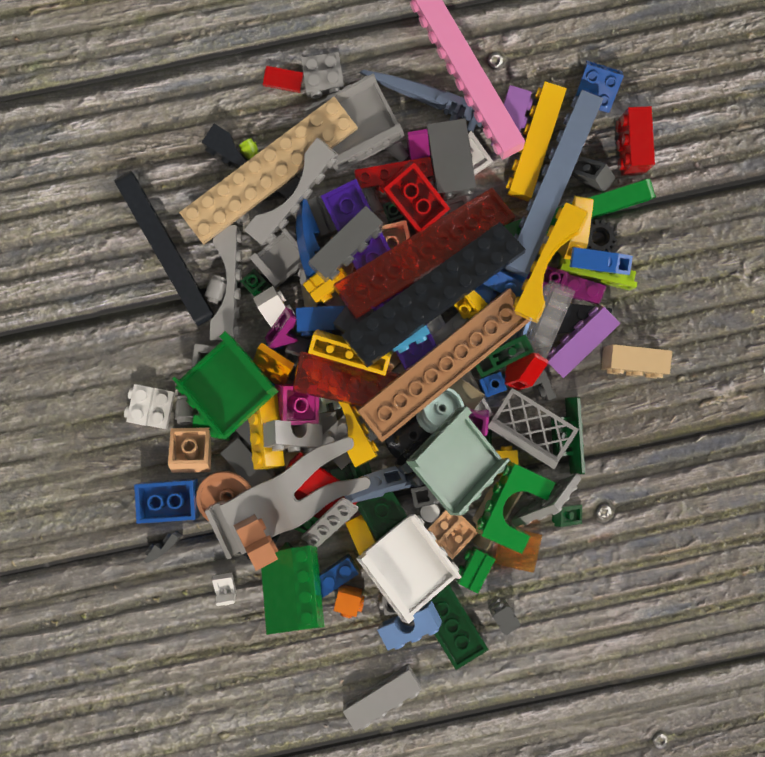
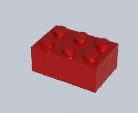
(635, 141)
(415, 197)

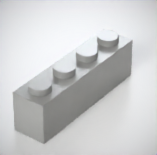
(381, 698)

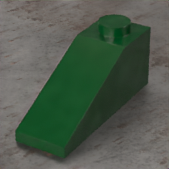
(505, 354)

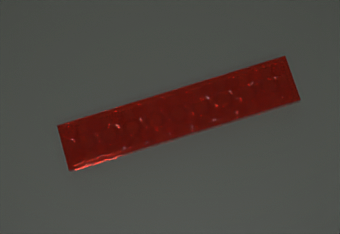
(421, 253)

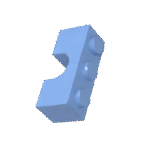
(396, 633)

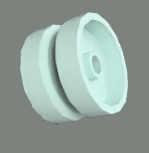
(439, 410)

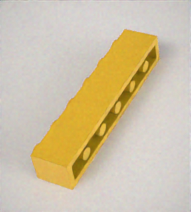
(536, 141)

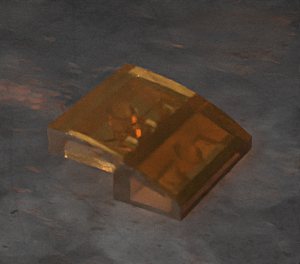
(516, 560)

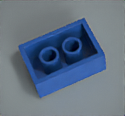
(166, 501)

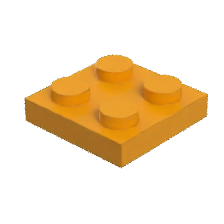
(273, 364)

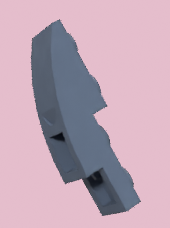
(380, 483)

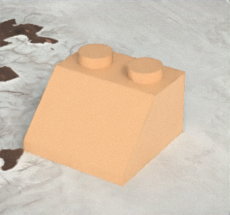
(189, 450)

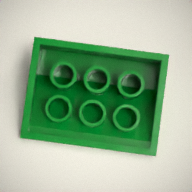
(293, 591)

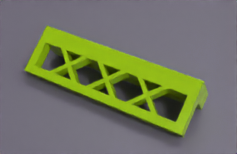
(616, 280)

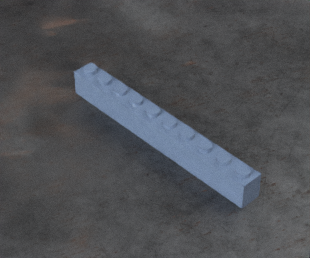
(555, 179)

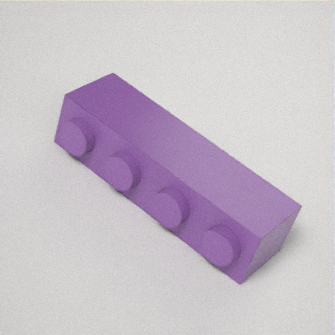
(582, 340)

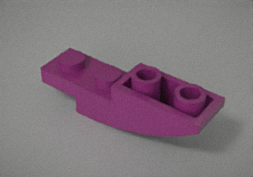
(583, 288)

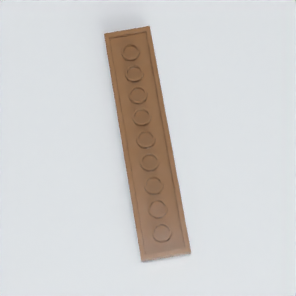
(442, 366)

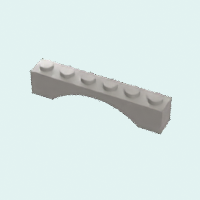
(316, 161)
(226, 318)

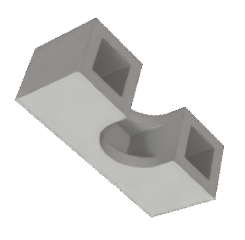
(279, 436)

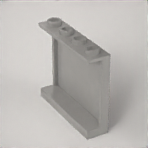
(374, 120)

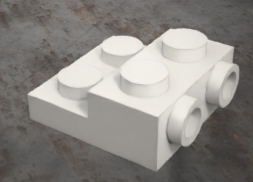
(149, 406)

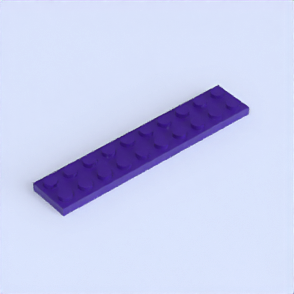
(342, 207)

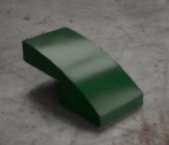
(350, 471)

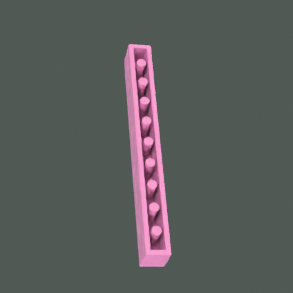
(469, 77)

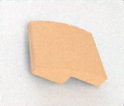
(452, 533)

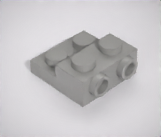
(322, 74)

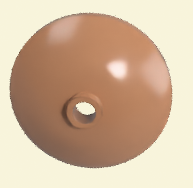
(214, 489)

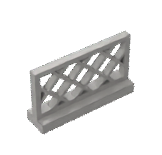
(528, 444)

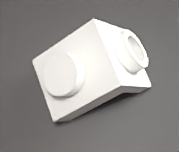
(224, 589)

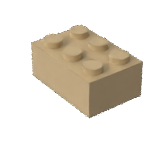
(636, 361)

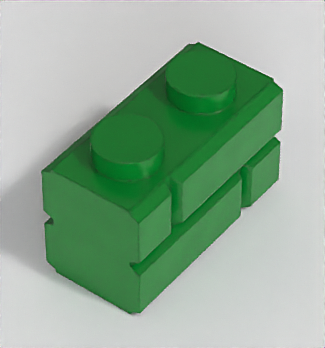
(475, 569)

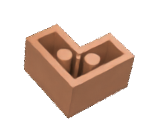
(258, 546)

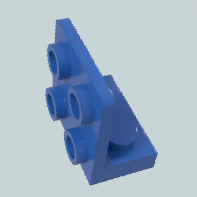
(601, 82)

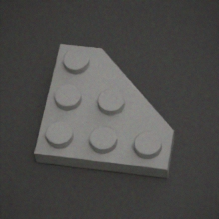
(541, 508)

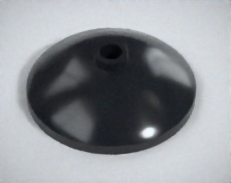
(401, 438)

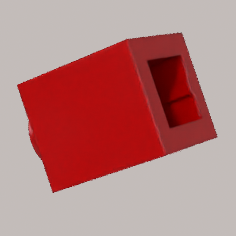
(525, 371)

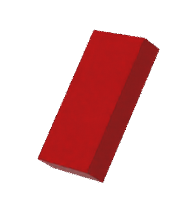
(283, 79)

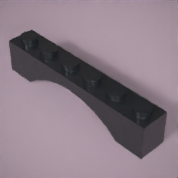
(222, 144)

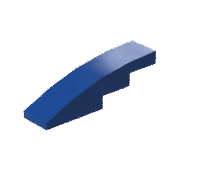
(306, 236)

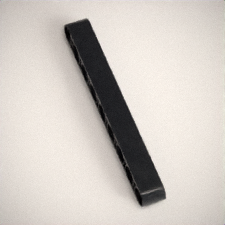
(164, 248)

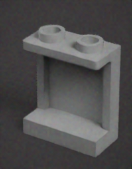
(279, 259)

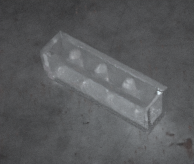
(543, 333)

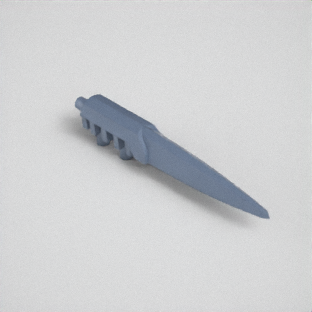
(429, 95)

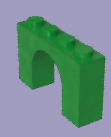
(513, 480)

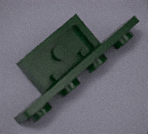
(576, 447)

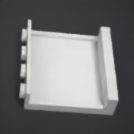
(408, 566)

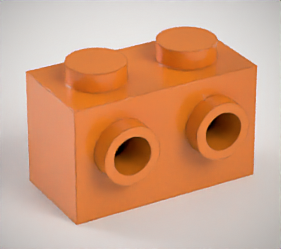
(349, 601)

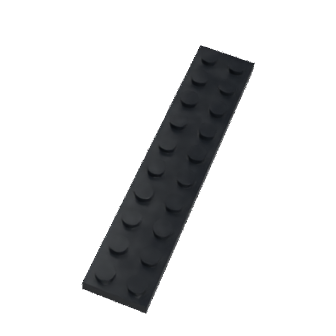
(433, 294)

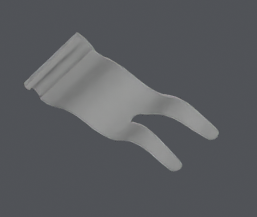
(276, 501)

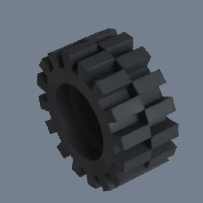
(608, 232)

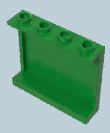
(225, 387)

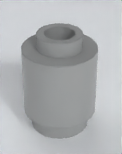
(216, 289)

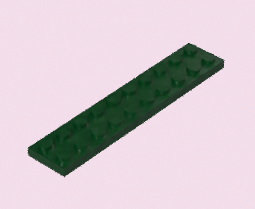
(457, 632)

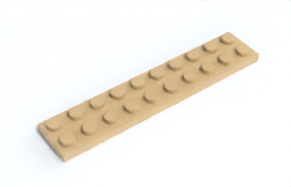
(266, 171)

